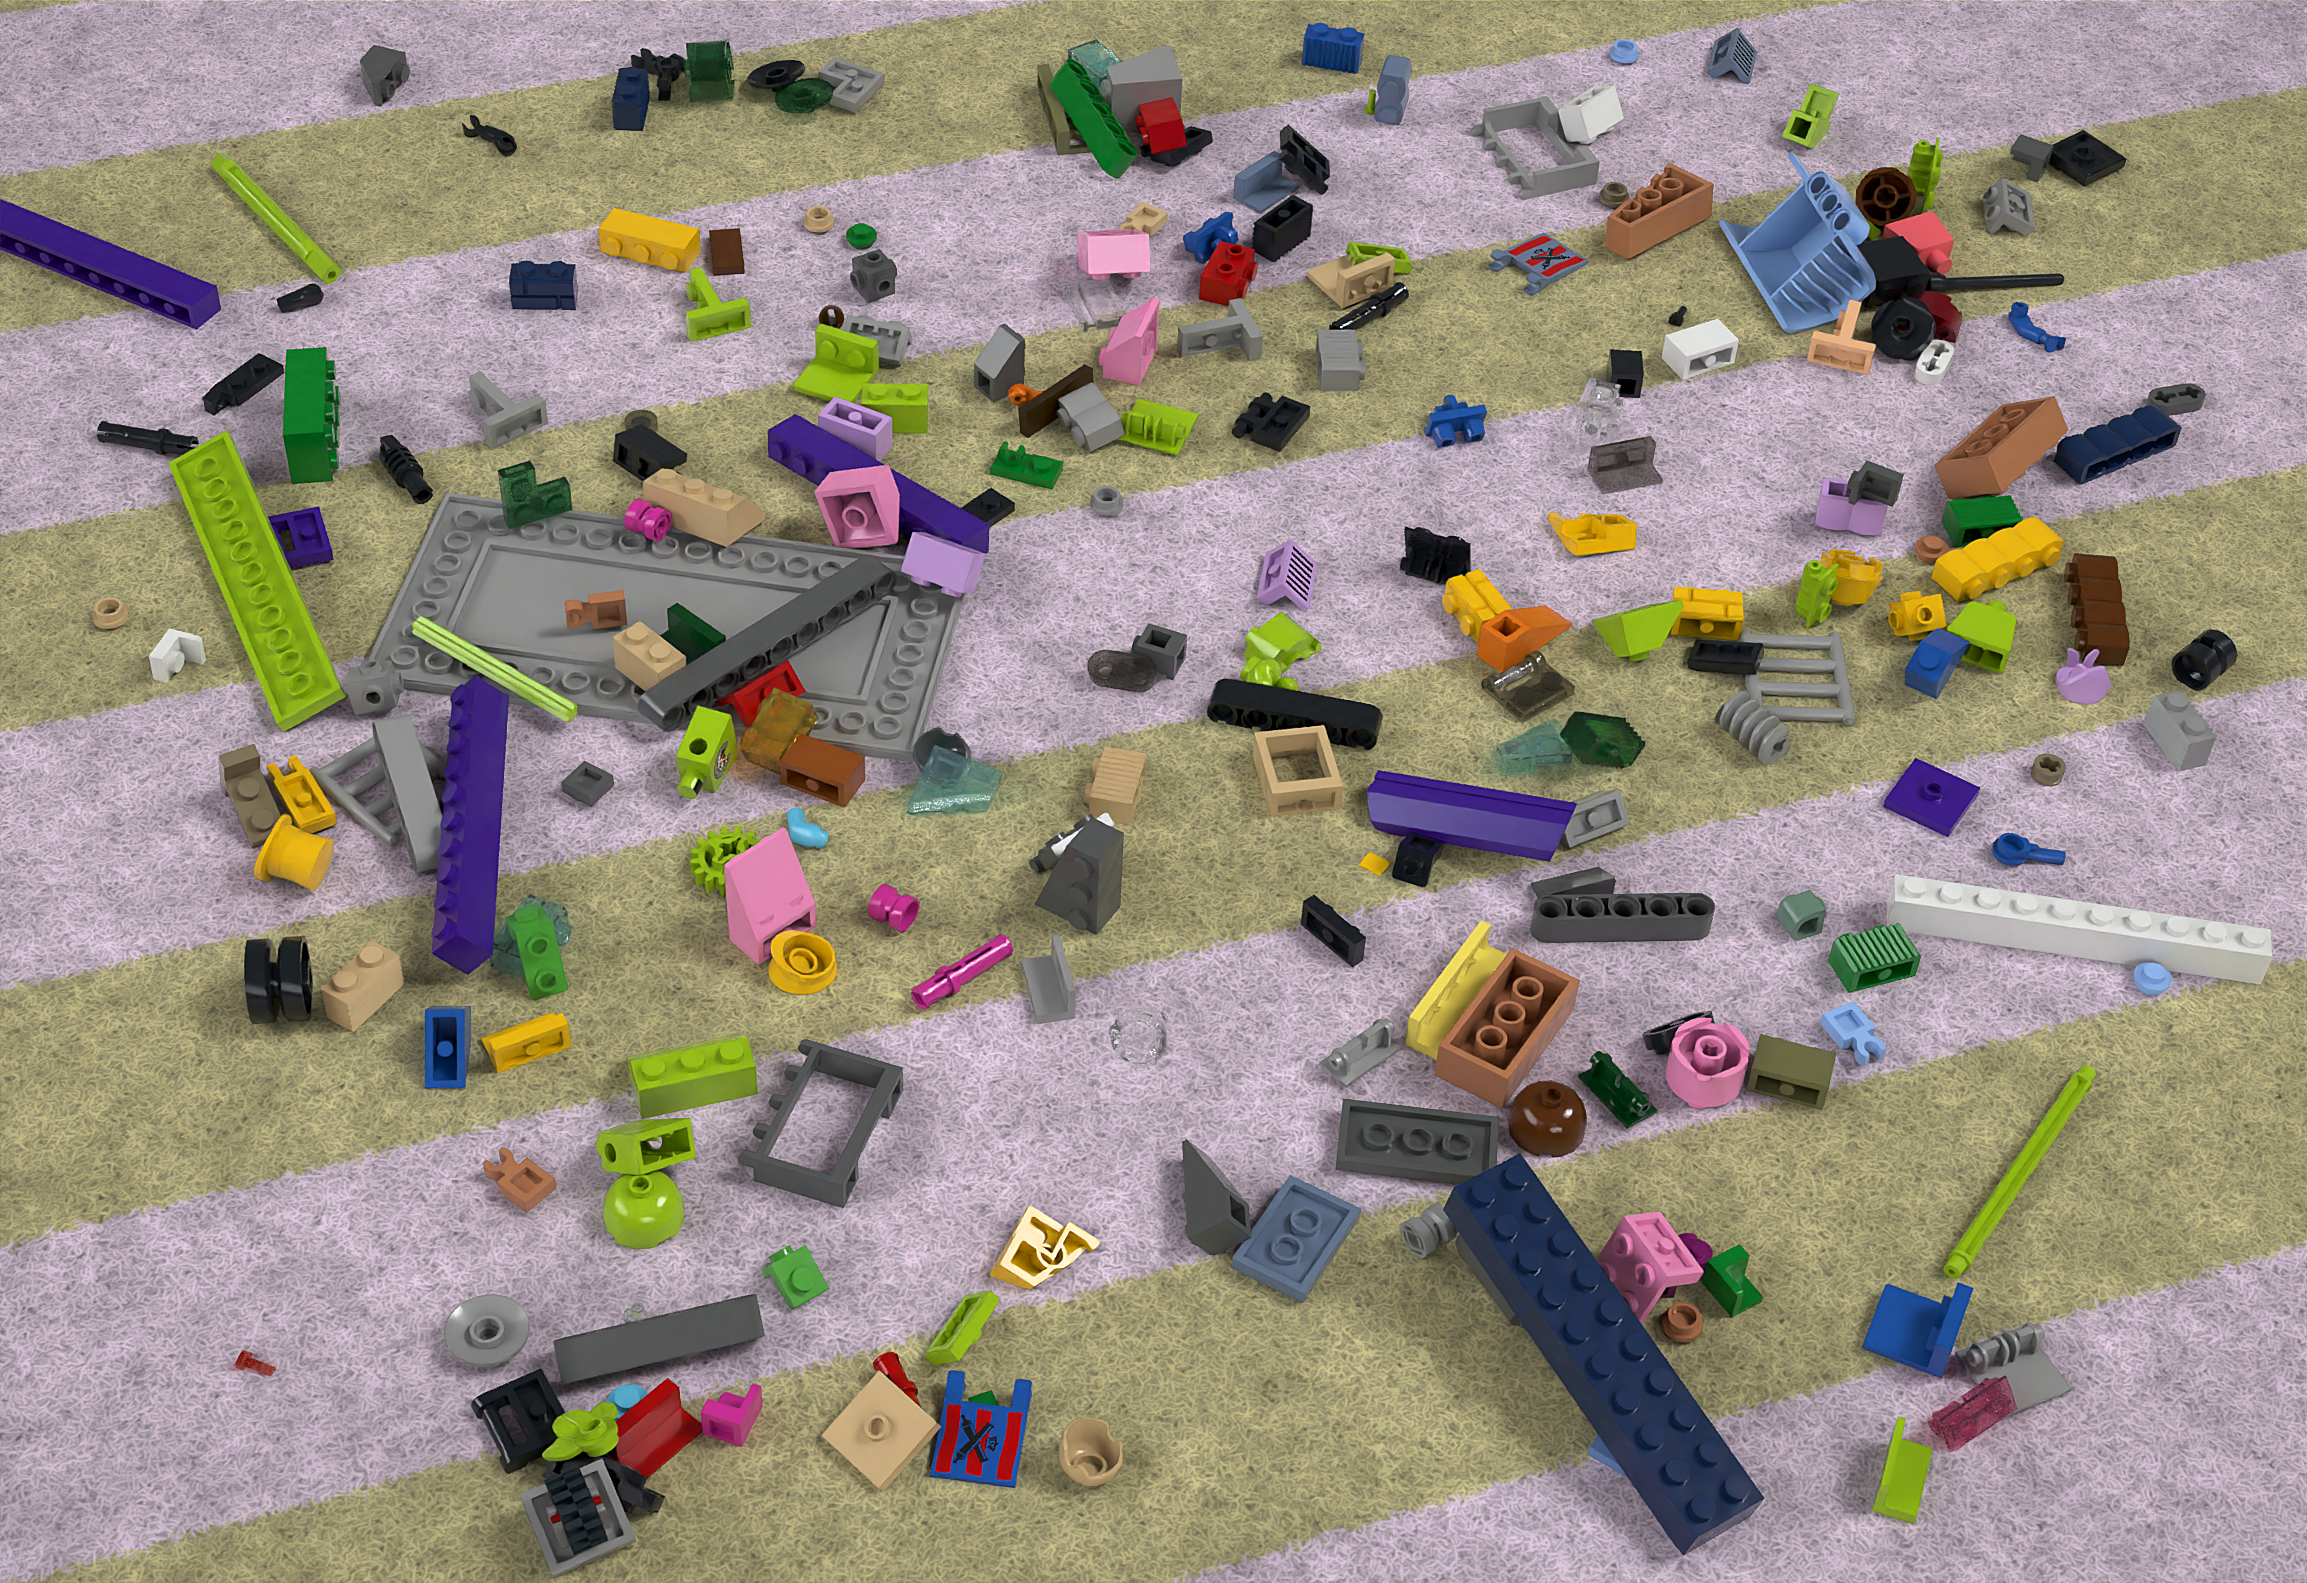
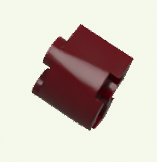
(1944, 314)

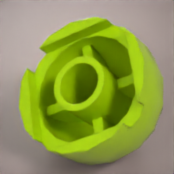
(643, 1210)

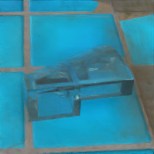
(1532, 748)
(954, 785)

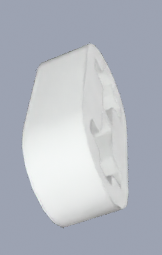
(1939, 364)

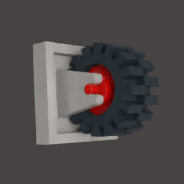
(577, 1517)

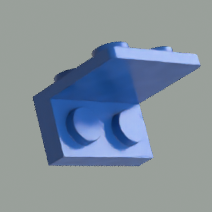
(1917, 1328)

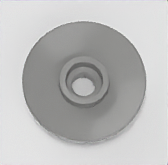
(482, 1317)

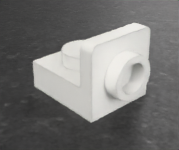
(172, 651)

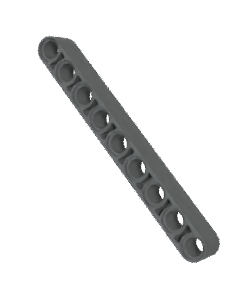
(767, 642)

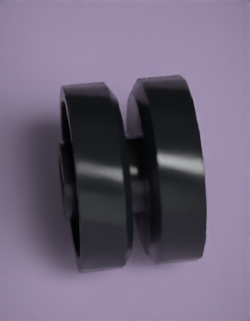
(278, 979)

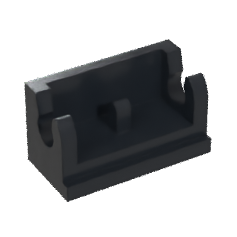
(645, 452)

